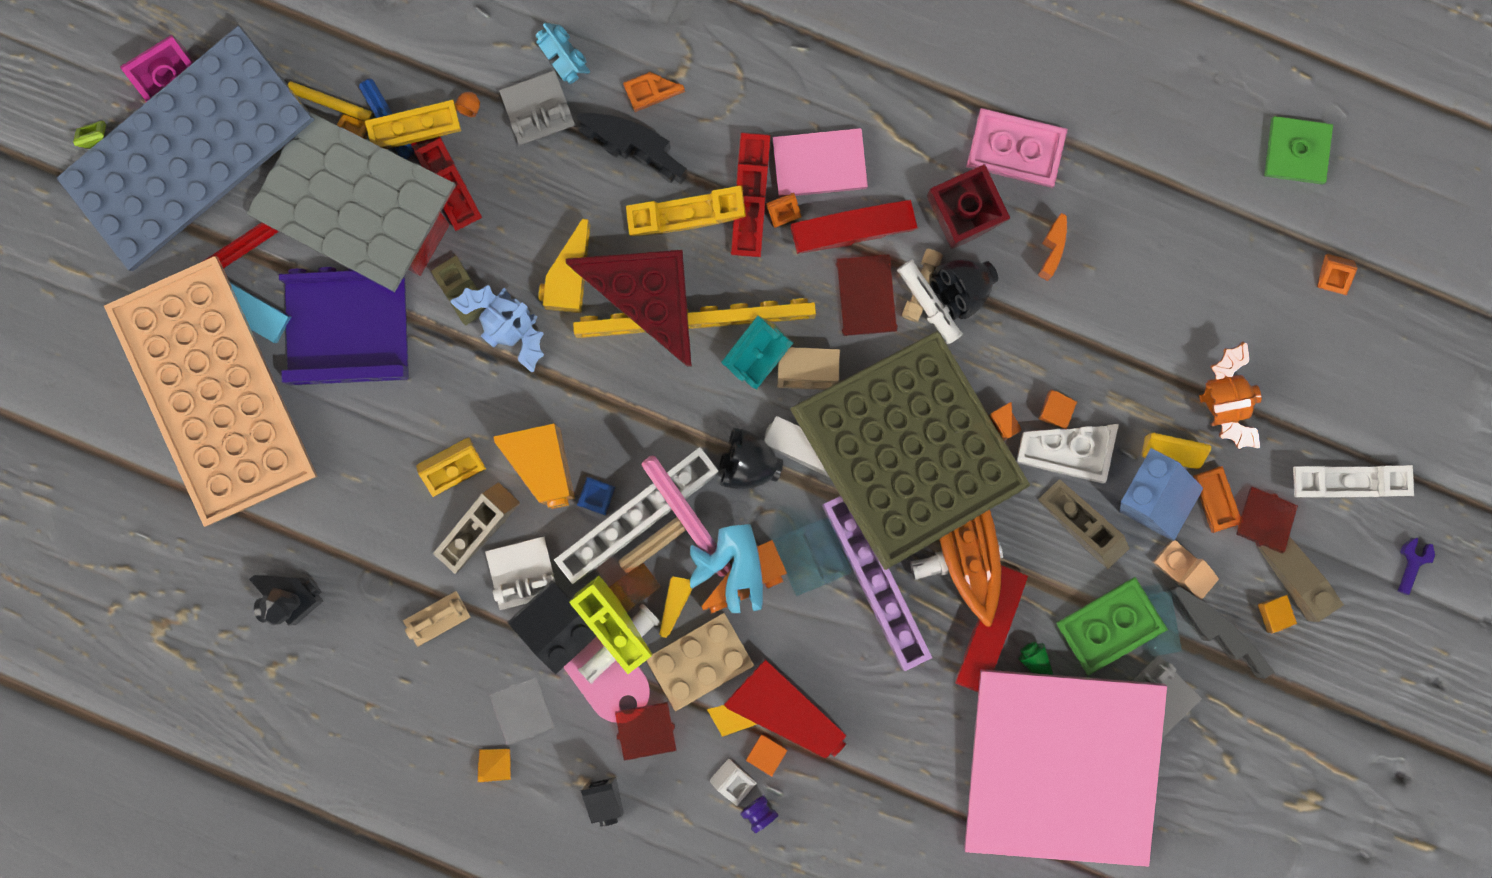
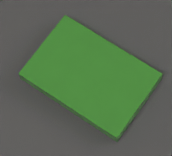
(1111, 626)

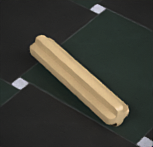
(651, 545)

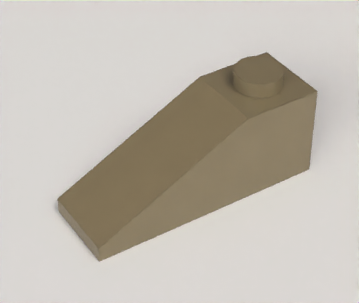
(1085, 524)
(476, 527)
(1303, 582)

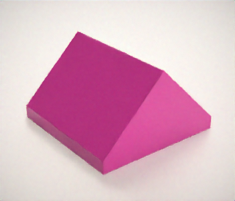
(157, 66)

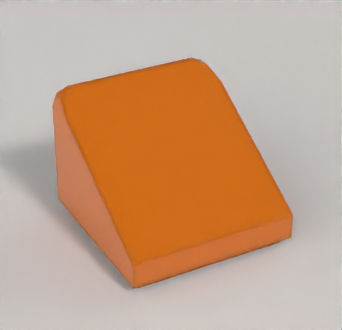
(1337, 274)
(1057, 409)

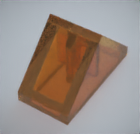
(635, 587)

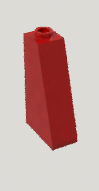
(781, 708)

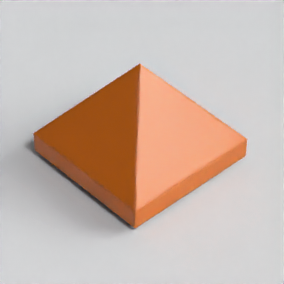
(783, 210)

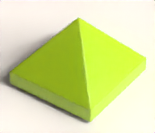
(89, 135)

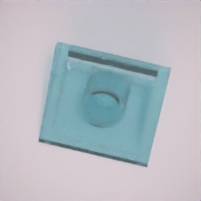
(812, 556)

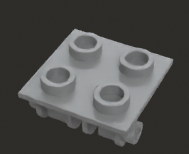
(537, 108)
(1179, 696)

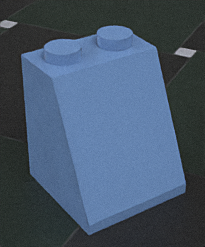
(1161, 495)

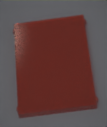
(866, 295)

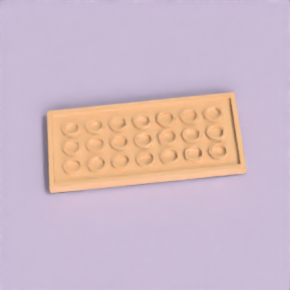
(210, 391)

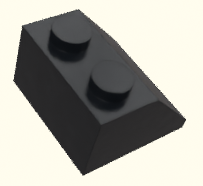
(552, 627)

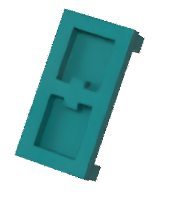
(757, 352)

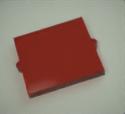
(1267, 520)
(645, 731)

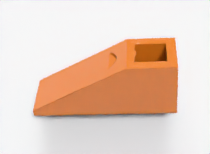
(772, 572)

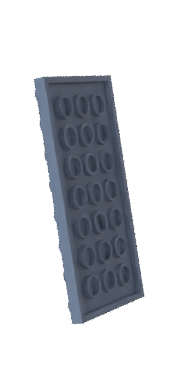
(185, 148)

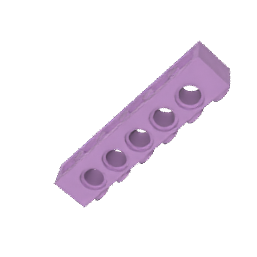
(879, 588)

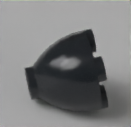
(964, 285)
(748, 461)

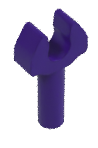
(1414, 563)

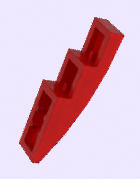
(437, 159)
(753, 179)
(853, 226)
(986, 641)

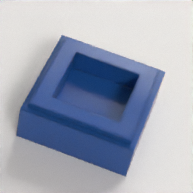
(596, 496)

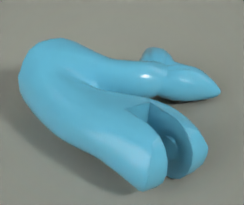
(746, 572)

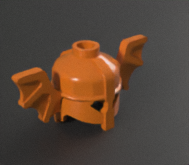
(1232, 398)

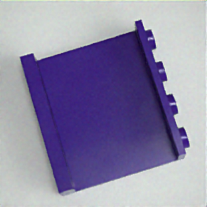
(343, 328)

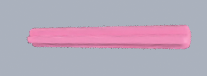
(681, 508)

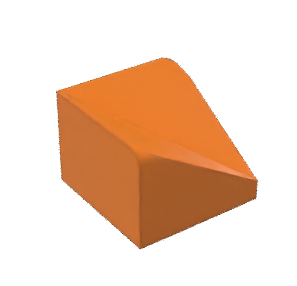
(1005, 421)

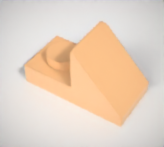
(1186, 570)

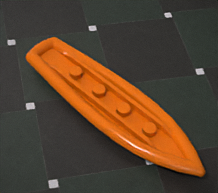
(975, 565)

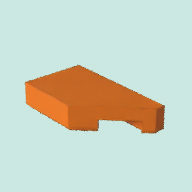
(650, 90)

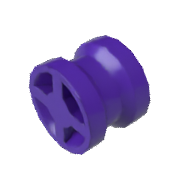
(759, 814)

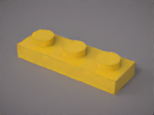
(414, 125)

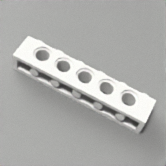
(633, 518)

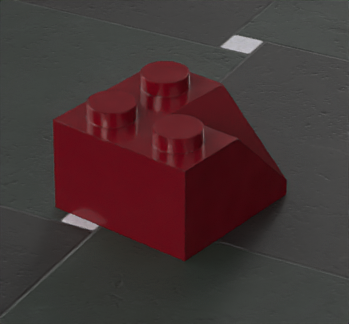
(967, 206)

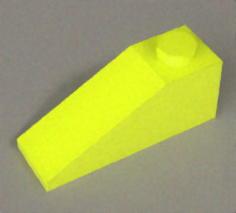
(611, 624)

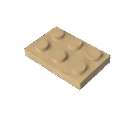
(699, 662)

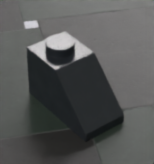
(306, 590)
(603, 801)

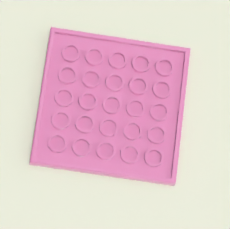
(1065, 767)

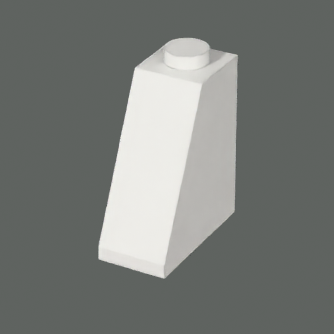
(791, 442)

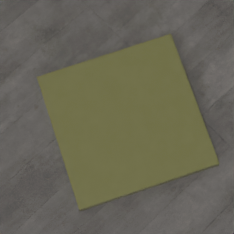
(910, 449)

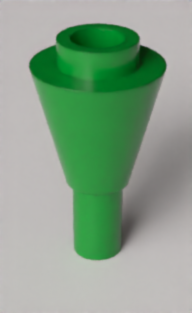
(1035, 658)

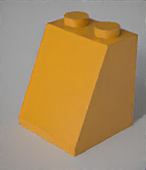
(540, 462)

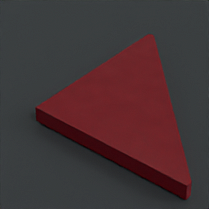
(647, 290)

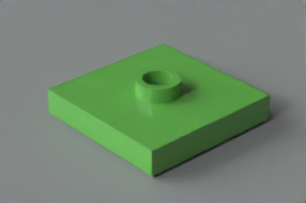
(1298, 150)

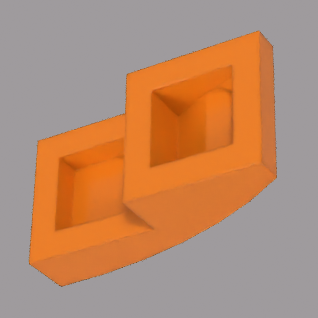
(1055, 241)

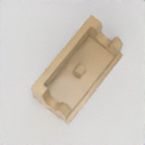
(809, 368)

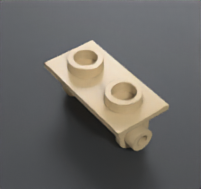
(436, 619)

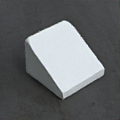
(732, 782)

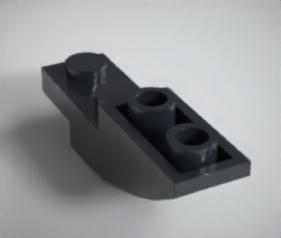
(624, 136)

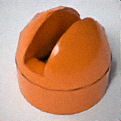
(468, 104)

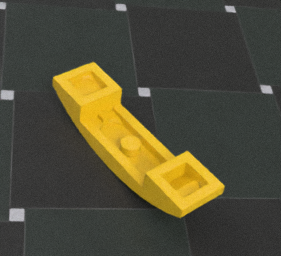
(686, 213)

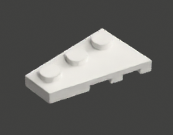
(1072, 452)

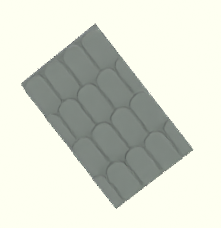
(355, 203)

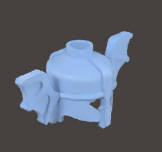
(504, 322)

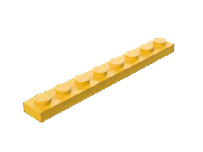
(707, 317)

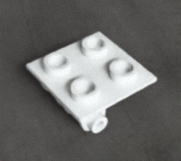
(519, 571)

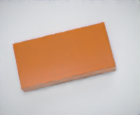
(1217, 499)

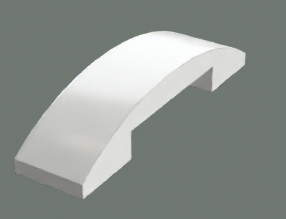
(1353, 481)

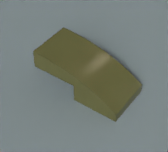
(452, 280)

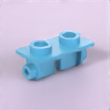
(570, 61)

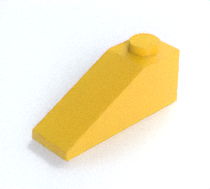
(562, 285)

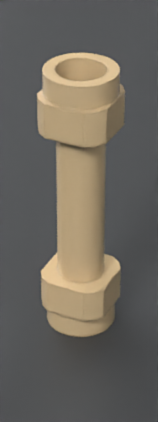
(930, 261)

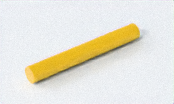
(331, 102)

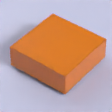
(766, 755)

